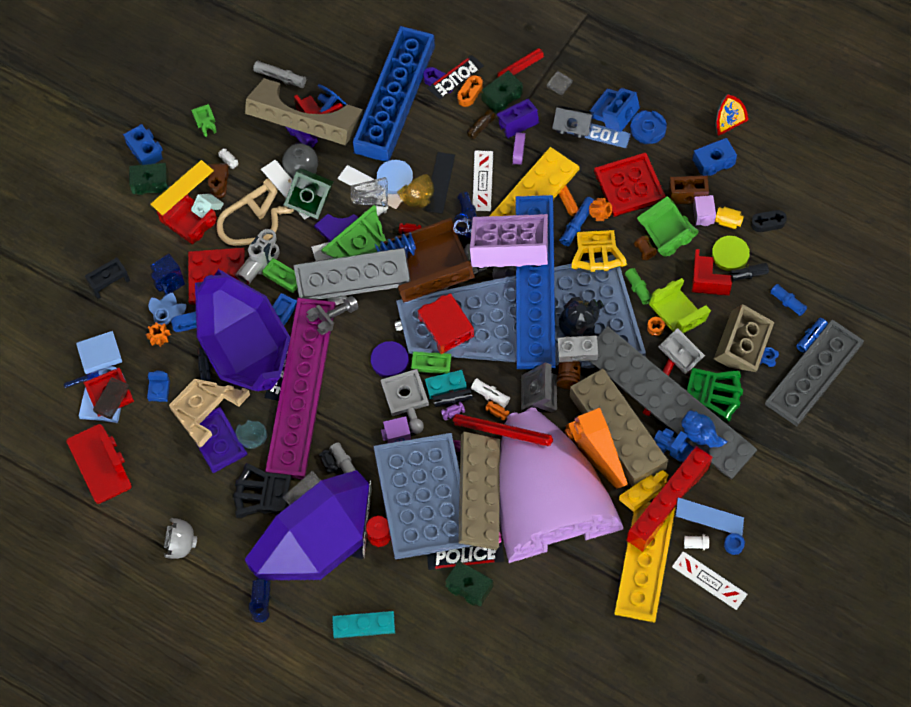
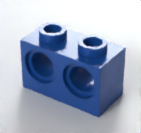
(141, 147)

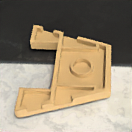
(199, 401)

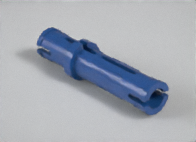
(576, 223)

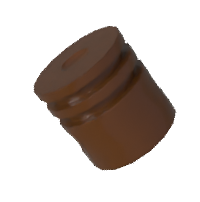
(567, 374)

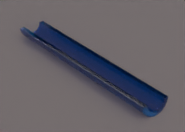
(81, 379)

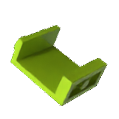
(676, 308)

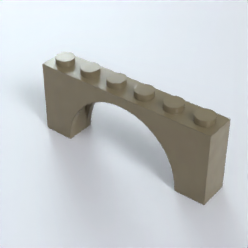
(333, 126)

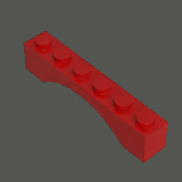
(663, 504)

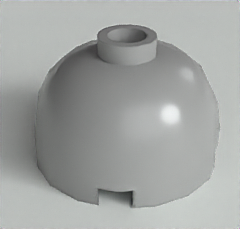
(179, 539)

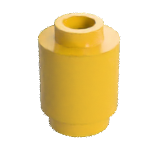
(729, 217)

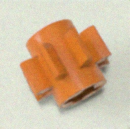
(600, 209)
(158, 334)

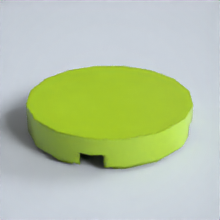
(730, 253)

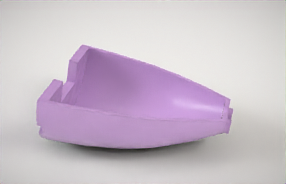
(548, 491)

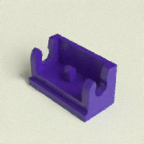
(518, 118)

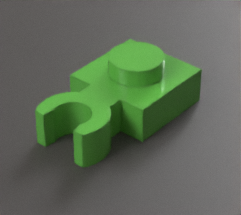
(204, 118)

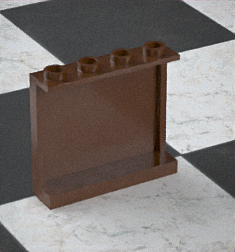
(437, 261)

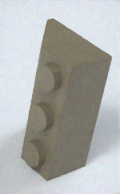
(744, 339)

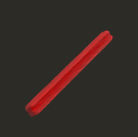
(503, 430)

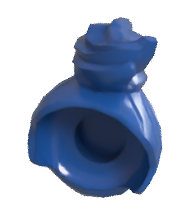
(701, 429)

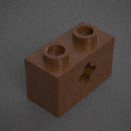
(684, 189)

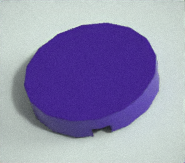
(389, 359)

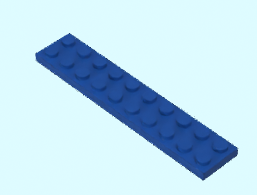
(536, 295)

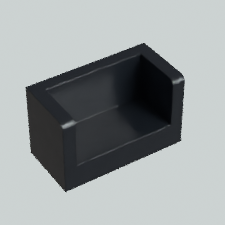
(106, 275)

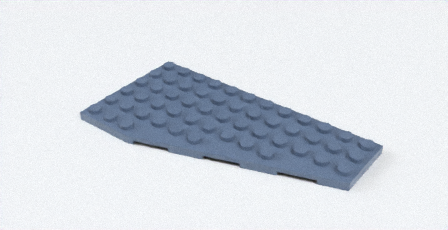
(492, 313)

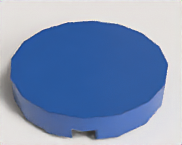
(648, 127)

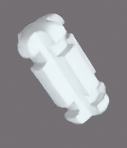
(228, 158)

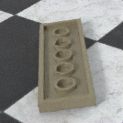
(479, 491)

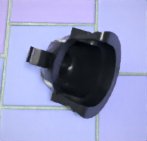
(579, 317)

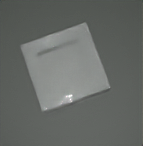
(559, 83)

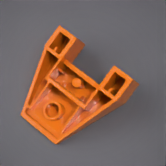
(594, 440)

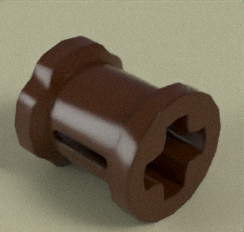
(645, 248)

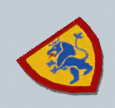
(730, 114)

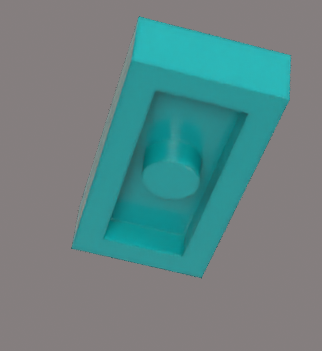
(445, 382)

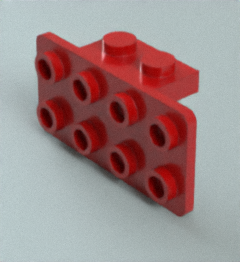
(99, 463)

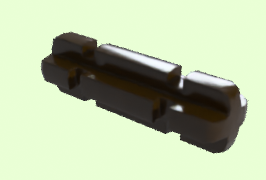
(481, 124)

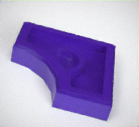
(331, 227)

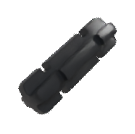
(203, 363)

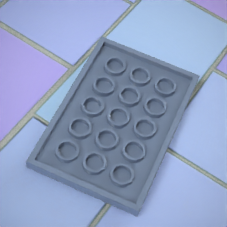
(420, 494)

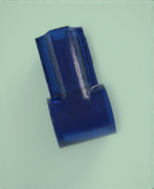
(466, 230)
(260, 599)

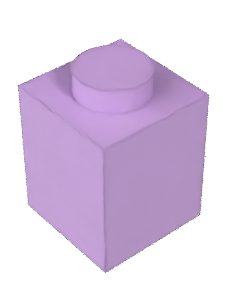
(704, 210)

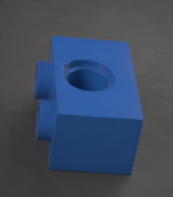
(721, 150)

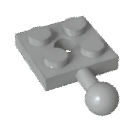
(401, 404)

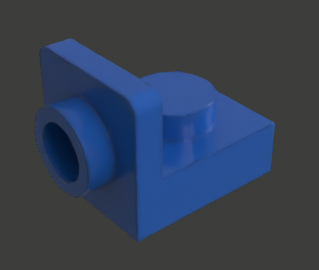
(158, 386)
(680, 448)

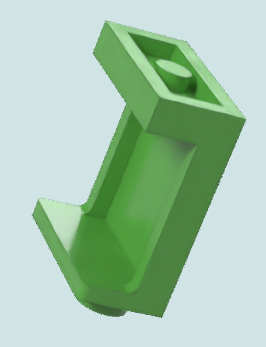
(666, 227)

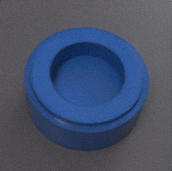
(734, 543)

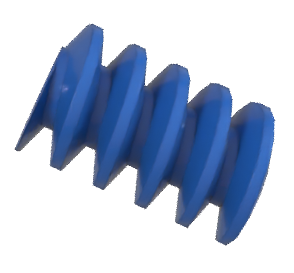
(405, 242)

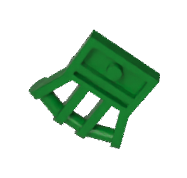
(702, 386)

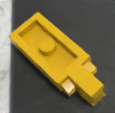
(644, 491)

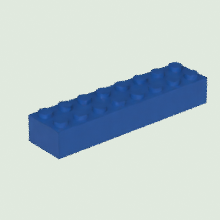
(394, 94)

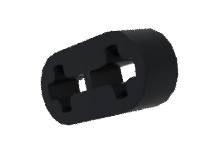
(768, 221)

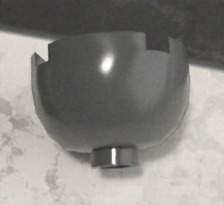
(298, 157)

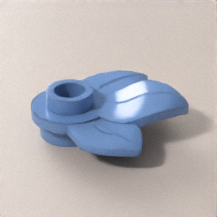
(166, 307)

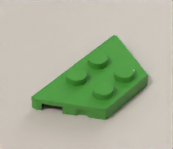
(358, 237)

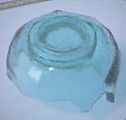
(251, 434)

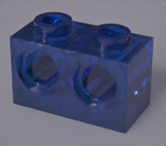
(167, 275)

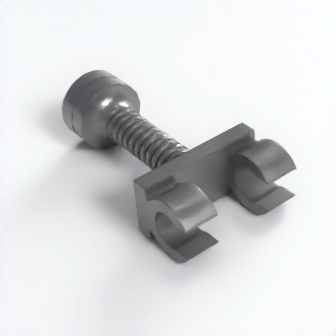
(350, 305)

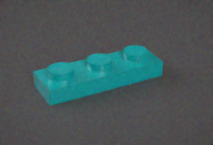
(363, 624)

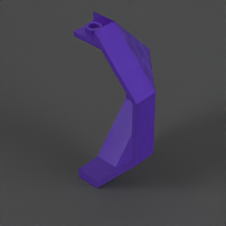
(233, 332)
(314, 531)

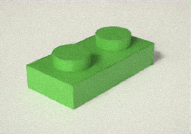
(281, 275)
(431, 362)

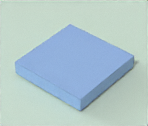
(99, 352)

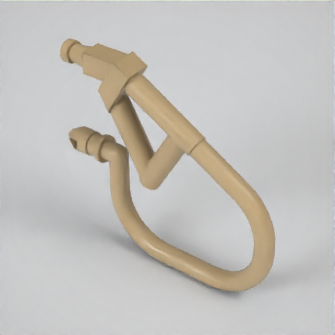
(260, 212)

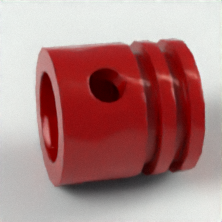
(378, 531)

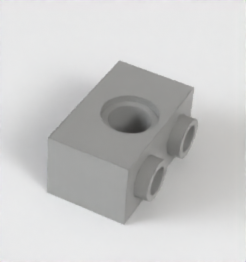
(577, 348)

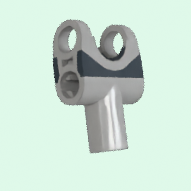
(259, 256)

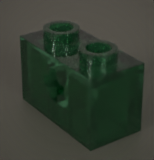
(502, 92)
(148, 178)
(464, 575)

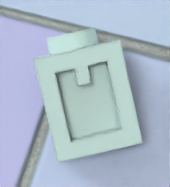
(205, 203)

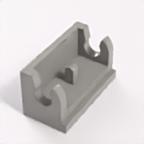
(681, 351)

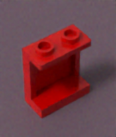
(186, 222)
(446, 323)

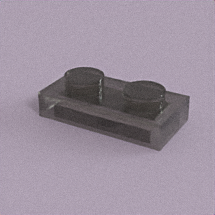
(111, 398)

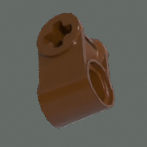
(218, 180)

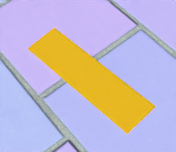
(182, 187)

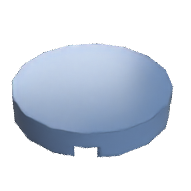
(397, 174)

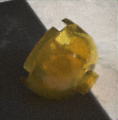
(417, 192)

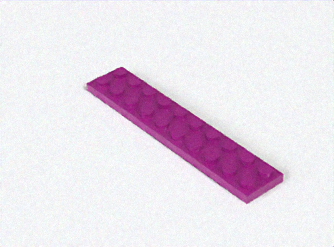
(299, 393)

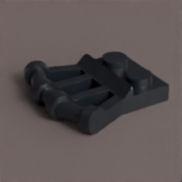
(271, 500)

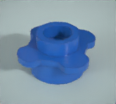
(773, 354)

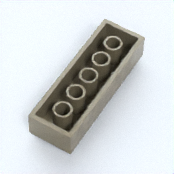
(633, 443)

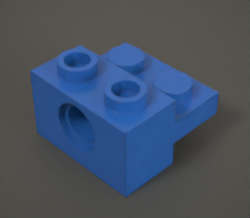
(616, 108)

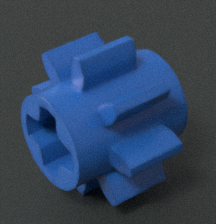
(664, 439)

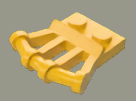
(597, 242)

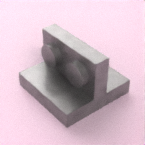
(539, 389)

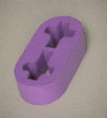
(518, 148)

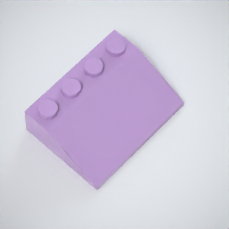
(509, 241)

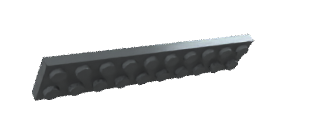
(667, 399)

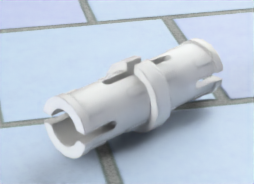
(490, 393)

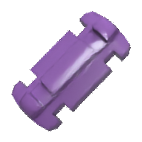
(452, 410)

